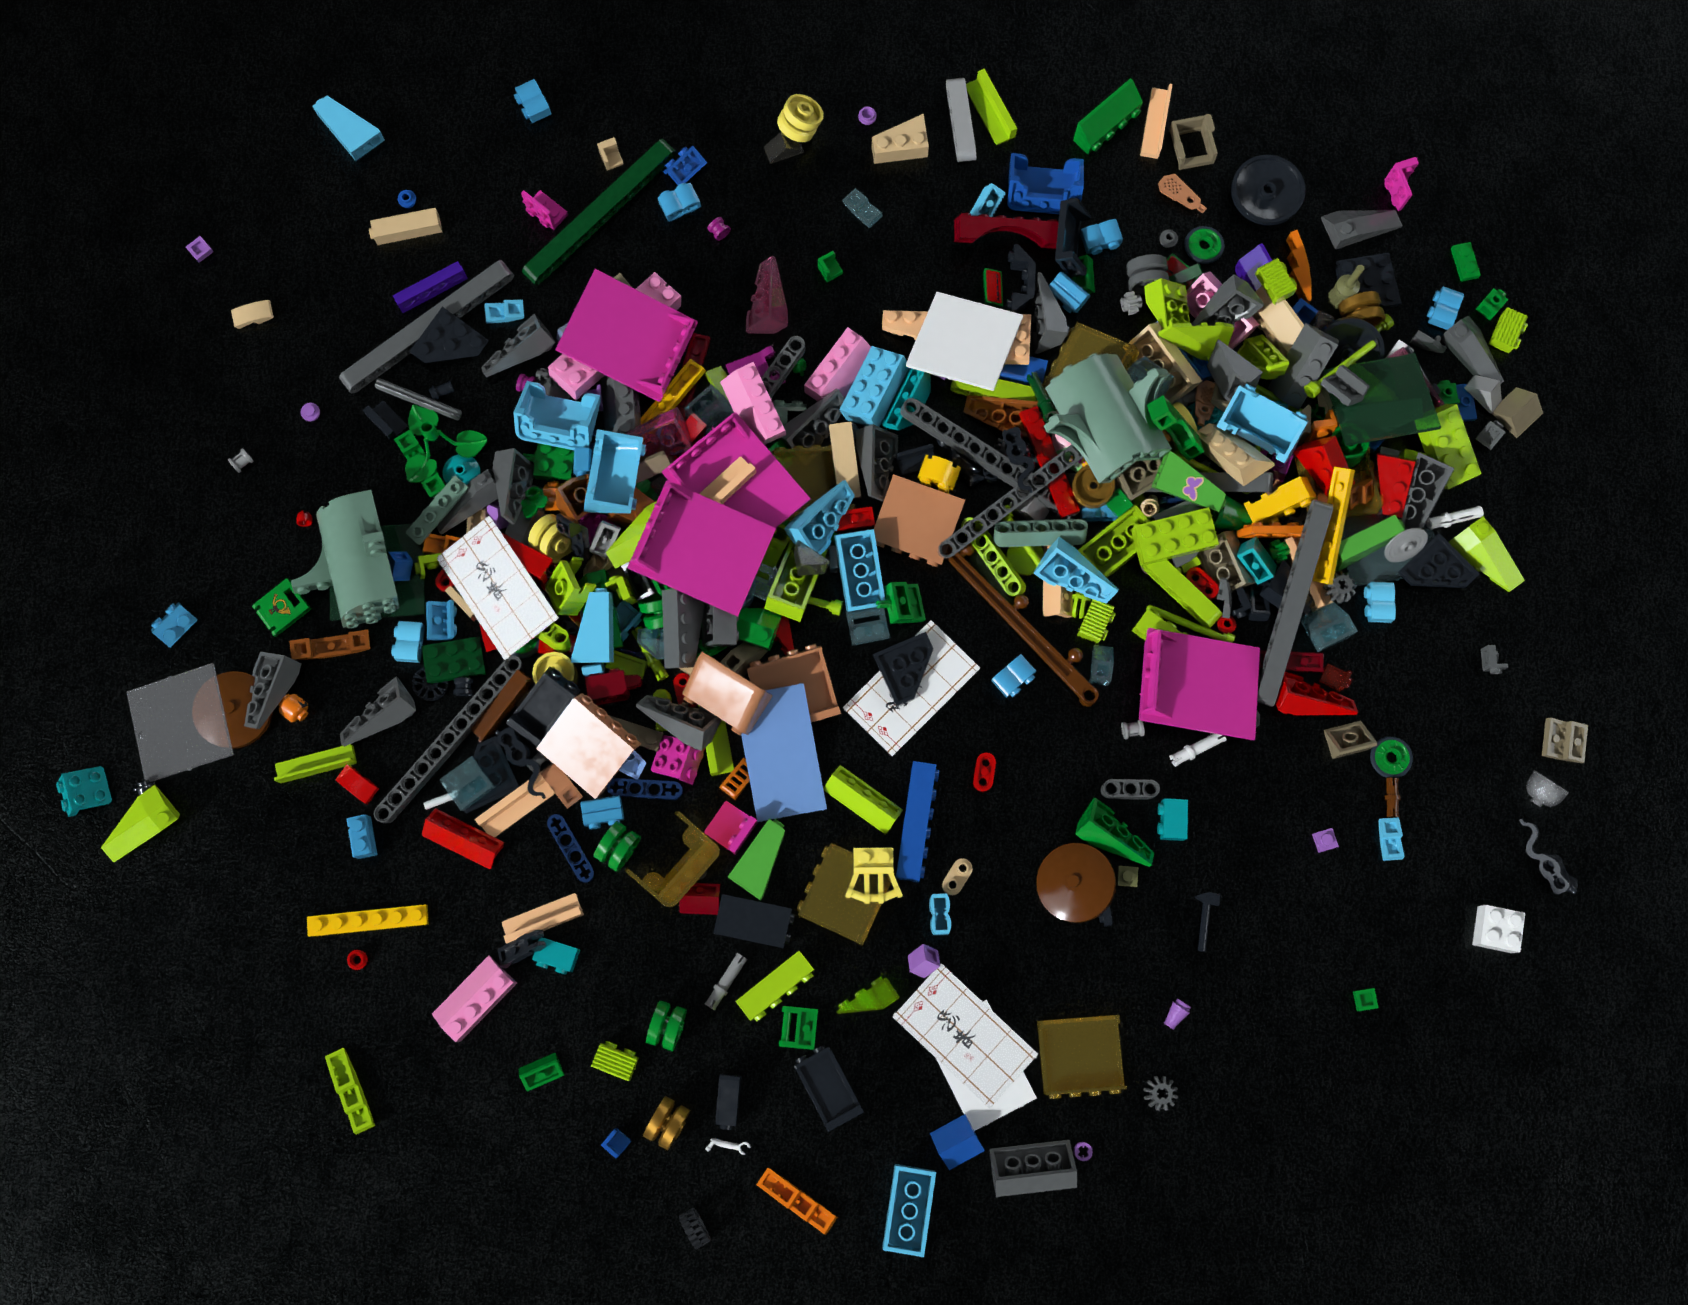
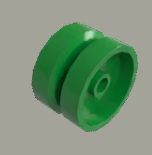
(653, 608)
(617, 846)
(664, 1025)

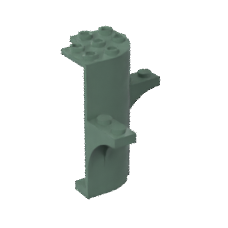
(1107, 414)
(352, 561)

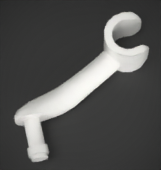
(725, 1144)

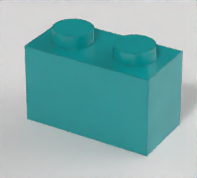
(1257, 560)
(1173, 819)
(557, 955)

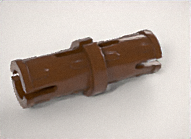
(1392, 797)

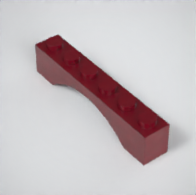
(970, 228)

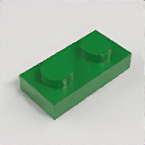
(1465, 261)

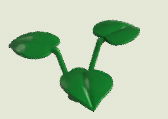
(424, 422)

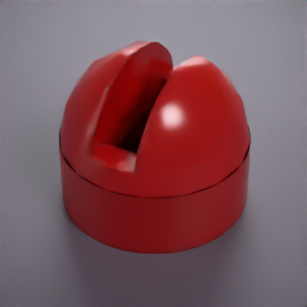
(304, 519)

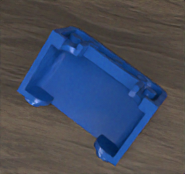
(1043, 188)

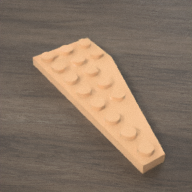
(910, 324)

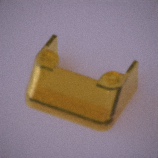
(686, 871)

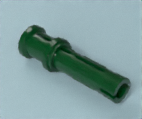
(1044, 402)

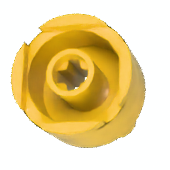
(938, 473)

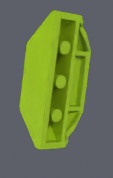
(1264, 356)

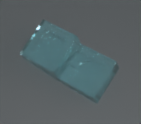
(861, 208)

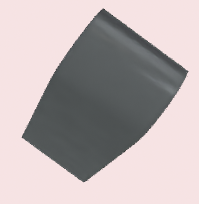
(1139, 787)

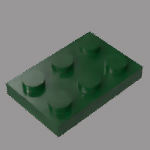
(453, 660)

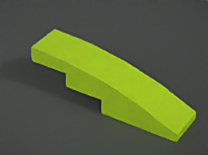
(349, 1090)

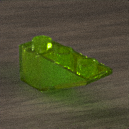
(875, 998)

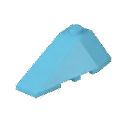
(820, 520)
(1070, 569)

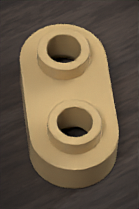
(957, 876)

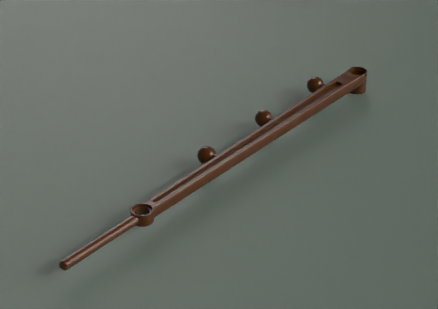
(1027, 632)

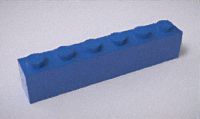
(916, 821)

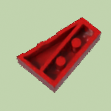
(1320, 458)
(1394, 481)

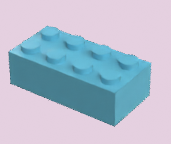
(874, 387)
(859, 569)
(909, 1210)

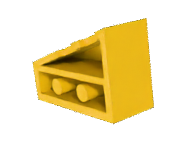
(1282, 501)

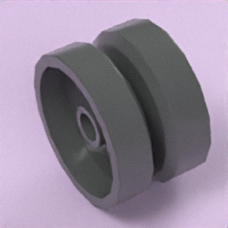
(1146, 270)

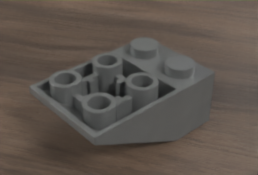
(1231, 370)

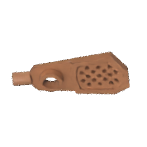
(1180, 195)
(1203, 402)

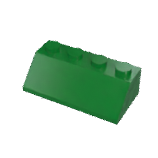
(1108, 117)

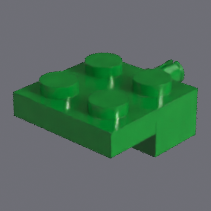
(552, 462)
(902, 603)

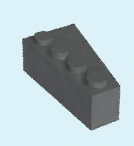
(1425, 490)
(681, 628)

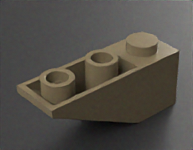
(741, 656)

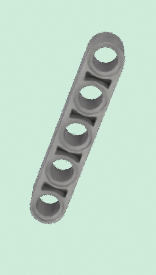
(961, 119)

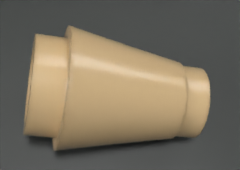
(1150, 506)

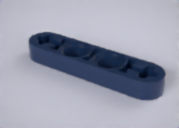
(645, 785)
(572, 847)

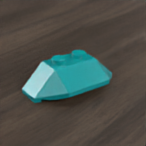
(914, 385)

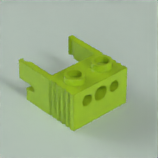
(564, 589)

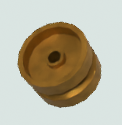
(1364, 307)
(1085, 494)
(667, 1123)

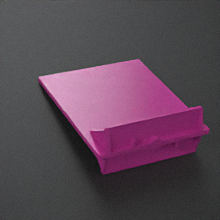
(627, 335)
(767, 496)
(701, 548)
(1199, 684)

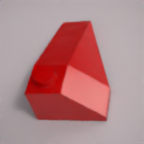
(1306, 699)

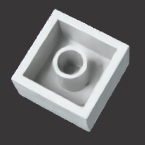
(1498, 929)

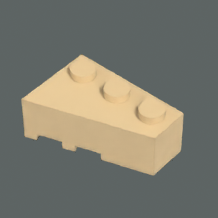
(901, 142)

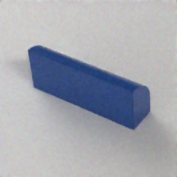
(1018, 373)

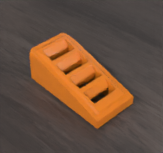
(734, 794)

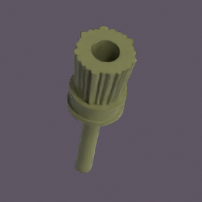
(1345, 287)

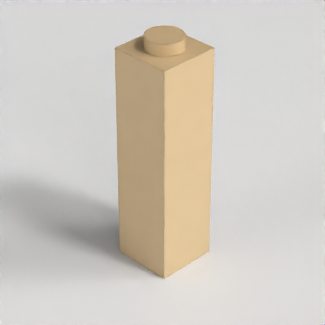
(405, 226)

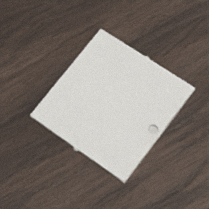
(964, 341)

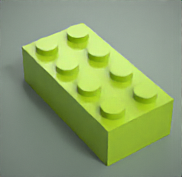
(1451, 445)
(1174, 536)
(1115, 543)
(789, 591)
(774, 986)

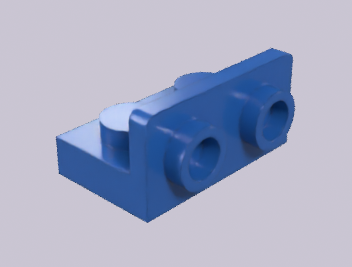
(685, 165)

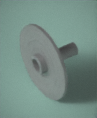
(1405, 545)

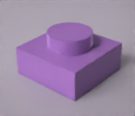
(199, 249)
(1325, 840)

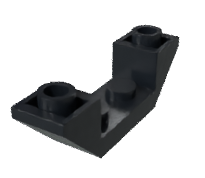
(1023, 262)
(579, 539)

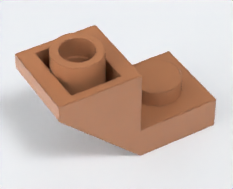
(561, 785)

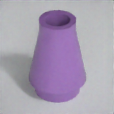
(1177, 1013)

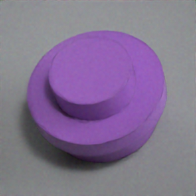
(867, 115)
(310, 412)

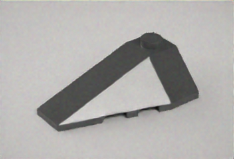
(1355, 226)
(528, 343)
(1471, 349)
(813, 424)
(273, 679)
(387, 710)
(688, 724)

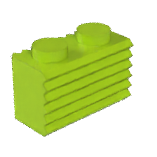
(1276, 281)
(1508, 330)
(1095, 621)
(615, 1061)

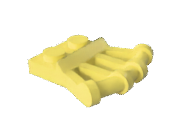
(878, 862)

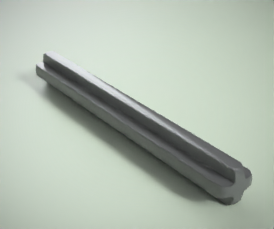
(418, 399)

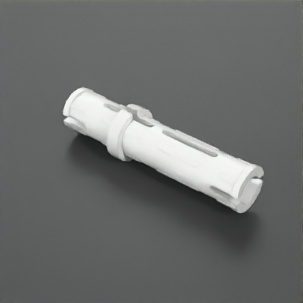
(1447, 519)
(1191, 751)

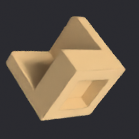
(610, 154)

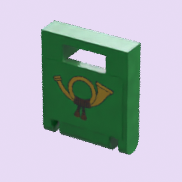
(278, 610)

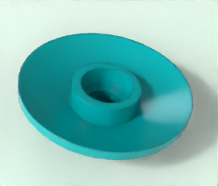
(470, 469)

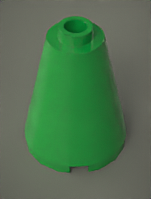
(1231, 517)

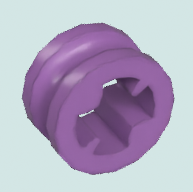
(1076, 1151)

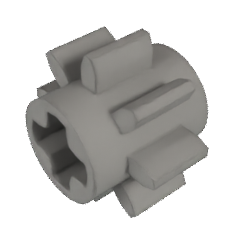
(1131, 302)

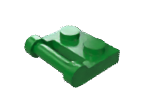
(805, 1028)

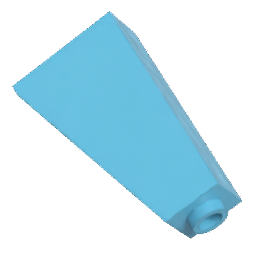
(350, 129)
(595, 633)

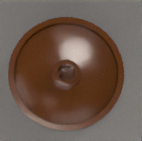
(235, 696)
(1076, 882)

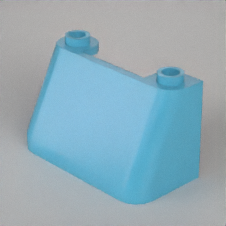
(555, 419)
(1263, 422)
(613, 473)

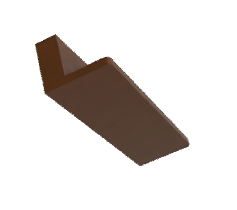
(502, 706)

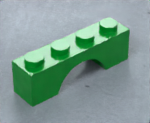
(1167, 417)

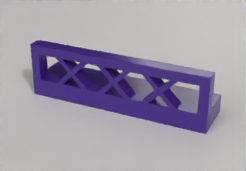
(430, 287)

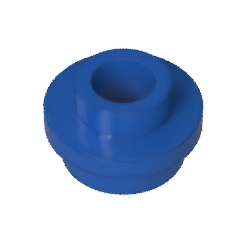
(407, 203)

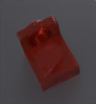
(1335, 677)

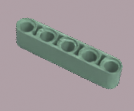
(1039, 532)

